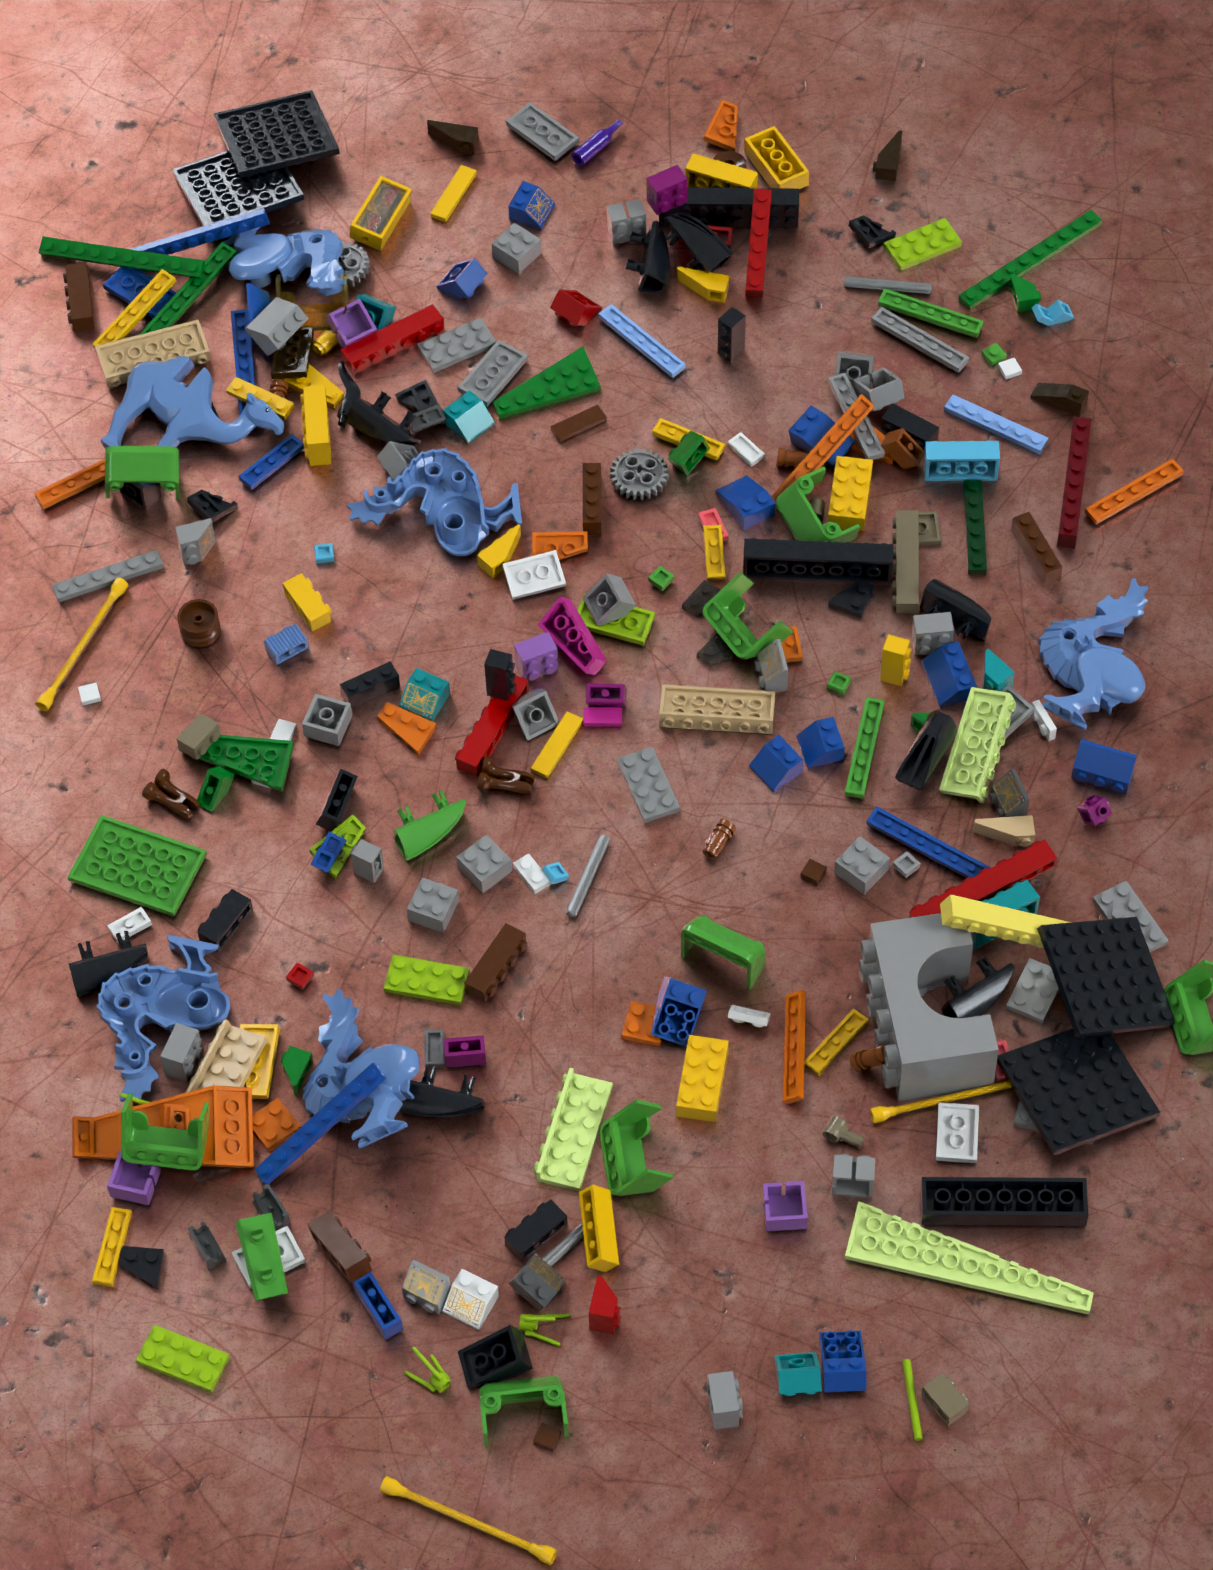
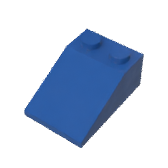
(812, 428)
(747, 502)

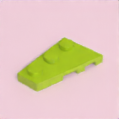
(350, 830)

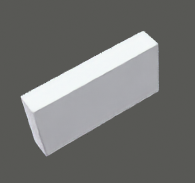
(746, 449)

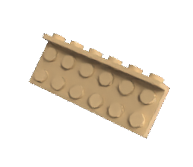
(161, 345)
(717, 709)
(228, 1058)

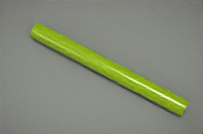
(912, 1400)

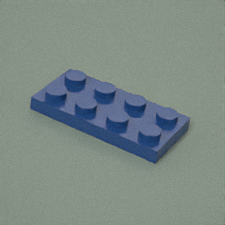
(129, 282)

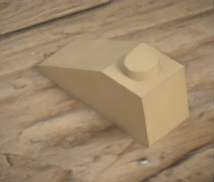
(1009, 830)

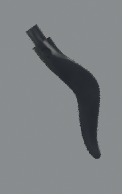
(352, 394)

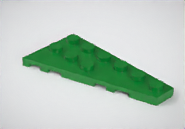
(560, 382)
(252, 758)

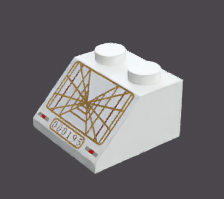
(470, 1299)

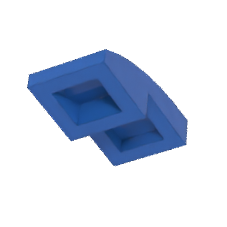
(329, 852)

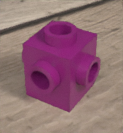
(1094, 810)

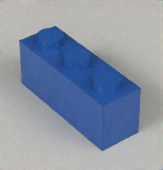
(378, 1305)

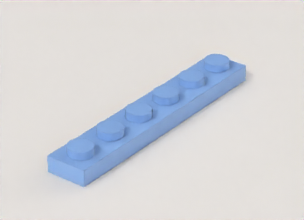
(642, 341)
(996, 424)

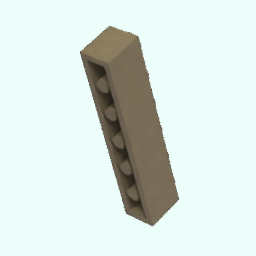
(907, 561)

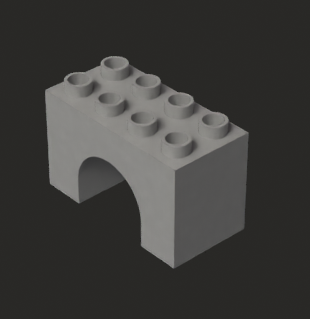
(922, 1048)

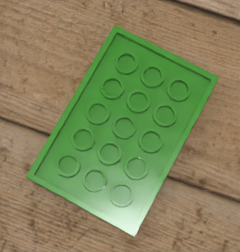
(137, 865)

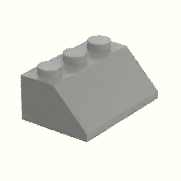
(276, 324)

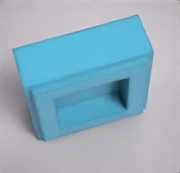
(324, 553)
(555, 873)

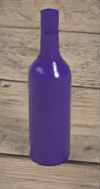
(594, 144)

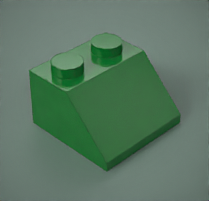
(689, 452)

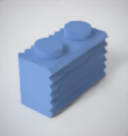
(286, 644)

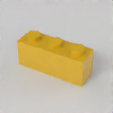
(307, 602)
(895, 660)

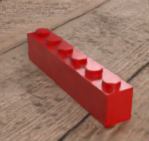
(758, 243)
(392, 339)
(488, 730)

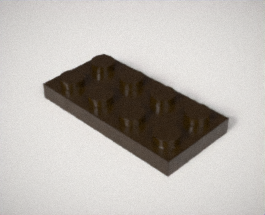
(293, 356)

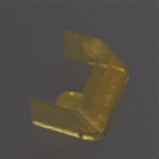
(317, 312)

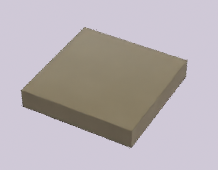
(929, 529)

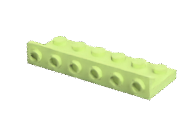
(978, 744)
(572, 1131)

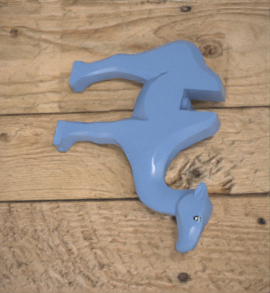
(184, 407)

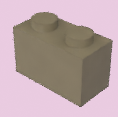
(198, 736)
(945, 1399)

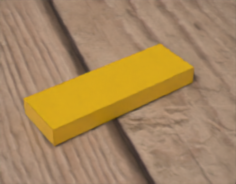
(714, 552)

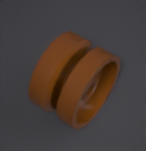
(199, 623)

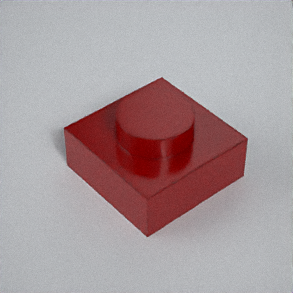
(299, 976)

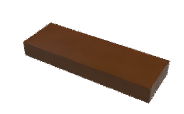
(578, 423)

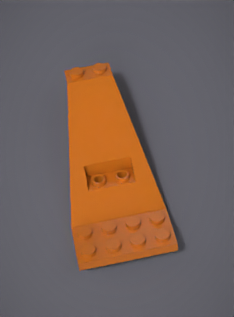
(229, 1131)

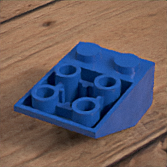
(677, 1010)
(842, 1361)

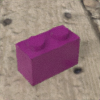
(606, 695)
(464, 1051)

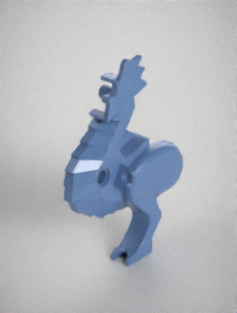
(290, 255)
(449, 502)
(1092, 669)
(162, 998)
(334, 1074)

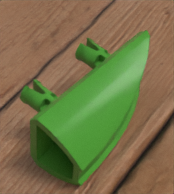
(425, 832)
(262, 1256)

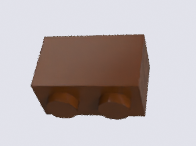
(903, 448)

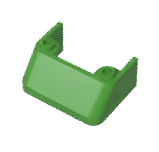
(141, 465)
(801, 517)
(723, 615)
(726, 944)
(1189, 1008)
(162, 1145)
(624, 1150)
(522, 1390)

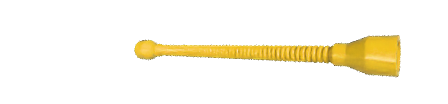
(46, 699)
(881, 1113)
(393, 1488)

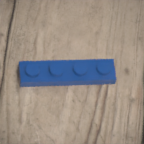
(271, 462)

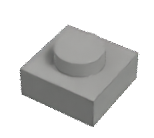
(906, 864)

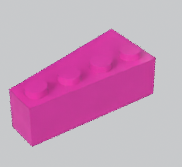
(572, 635)

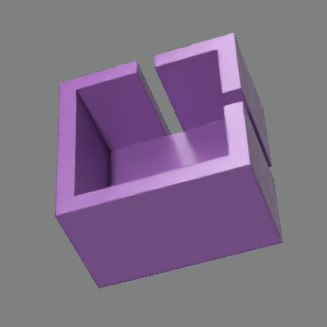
(351, 325)
(536, 656)
(133, 1182)
(786, 1210)

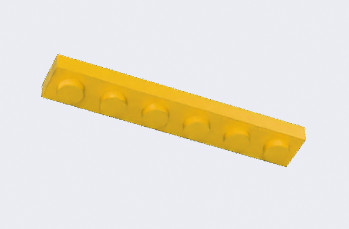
(137, 308)

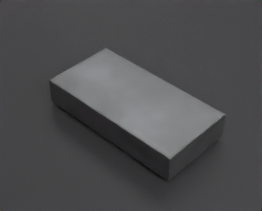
(434, 1048)

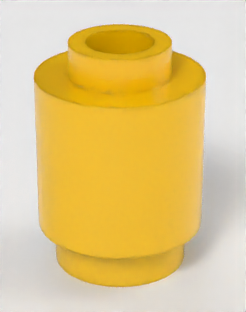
(325, 342)

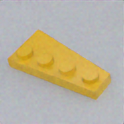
(314, 377)
(261, 1075)

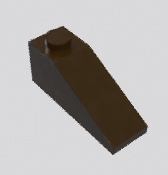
(456, 136)
(888, 159)
(1062, 396)

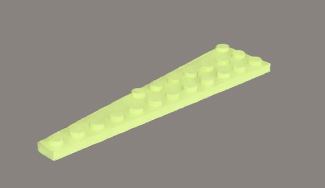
(910, 1249)

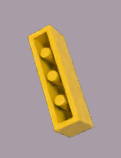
(598, 1228)

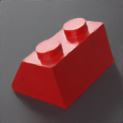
(574, 307)
(604, 1308)

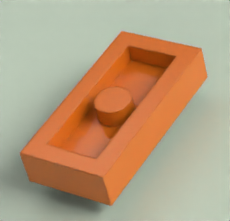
(792, 647)

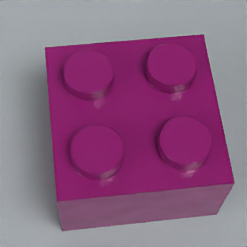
(667, 189)

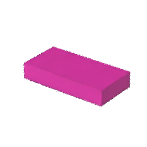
(602, 716)

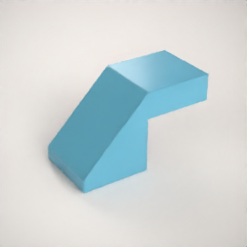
(1055, 314)

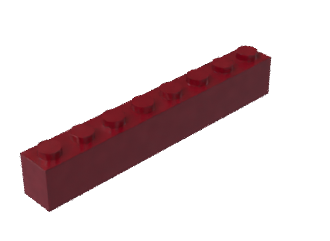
(1074, 482)

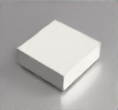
(1010, 368)
(89, 694)

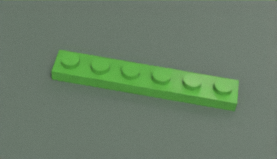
(930, 313)
(864, 748)

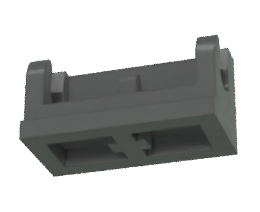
(428, 418)
(269, 1203)
(206, 1246)

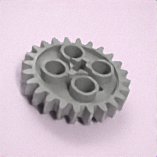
(354, 261)
(639, 473)

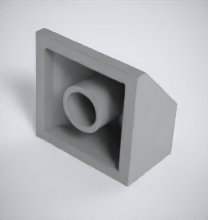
(535, 713)

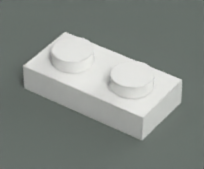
(1045, 723)
(531, 873)
(132, 922)
(741, 1014)

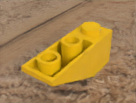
(708, 285)
(499, 552)

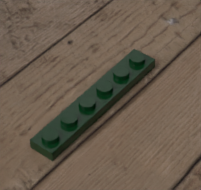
(975, 527)

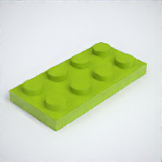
(922, 244)
(631, 628)
(426, 980)
(182, 1358)

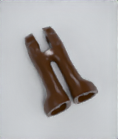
(518, 780)
(162, 782)

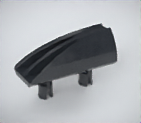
(703, 242)
(655, 266)
(375, 423)
(964, 611)
(927, 750)
(92, 971)
(980, 996)
(441, 1102)

